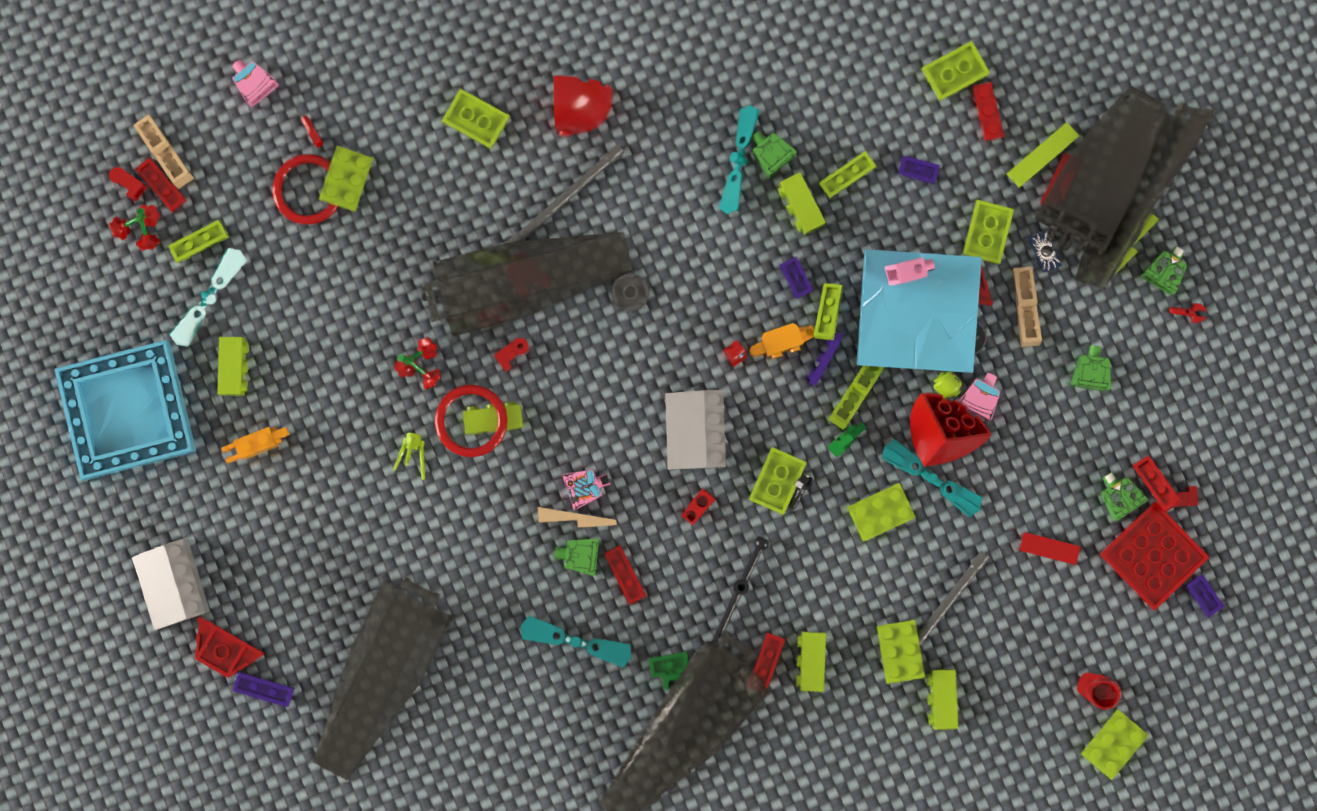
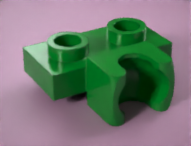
(843, 442)
(668, 667)

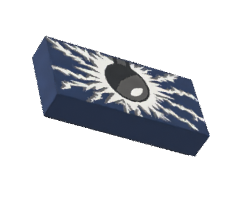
(1044, 252)

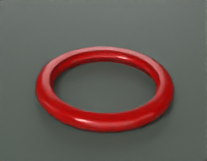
(277, 190)
(440, 416)

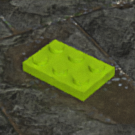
(955, 71)
(475, 118)
(346, 178)
(988, 231)
(777, 481)
(881, 512)
(901, 652)
(1114, 744)

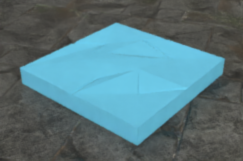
(921, 321)
(125, 410)

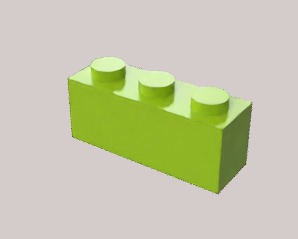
(801, 204)
(232, 366)
(486, 420)
(811, 661)
(942, 699)

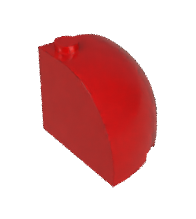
(580, 105)
(944, 429)

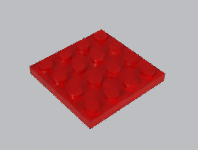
(1154, 555)

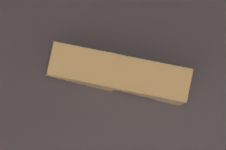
(163, 152)
(1026, 307)
(551, 515)

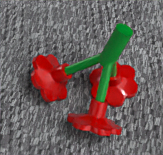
(146, 217)
(406, 365)

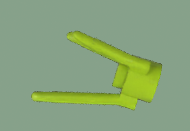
(411, 443)

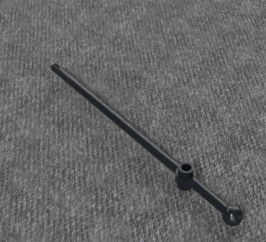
(760, 545)

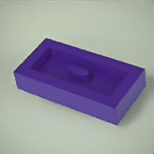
(918, 169)
(796, 278)
(1204, 595)

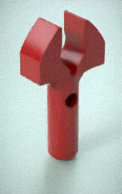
(312, 132)
(1189, 312)

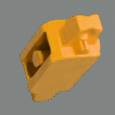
(782, 339)
(255, 443)

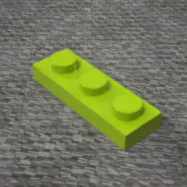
(847, 175)
(198, 241)
(828, 311)

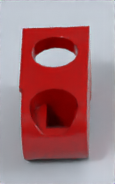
(123, 178)
(516, 348)
(735, 353)
(1189, 497)
(698, 506)

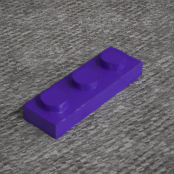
(823, 359)
(263, 689)

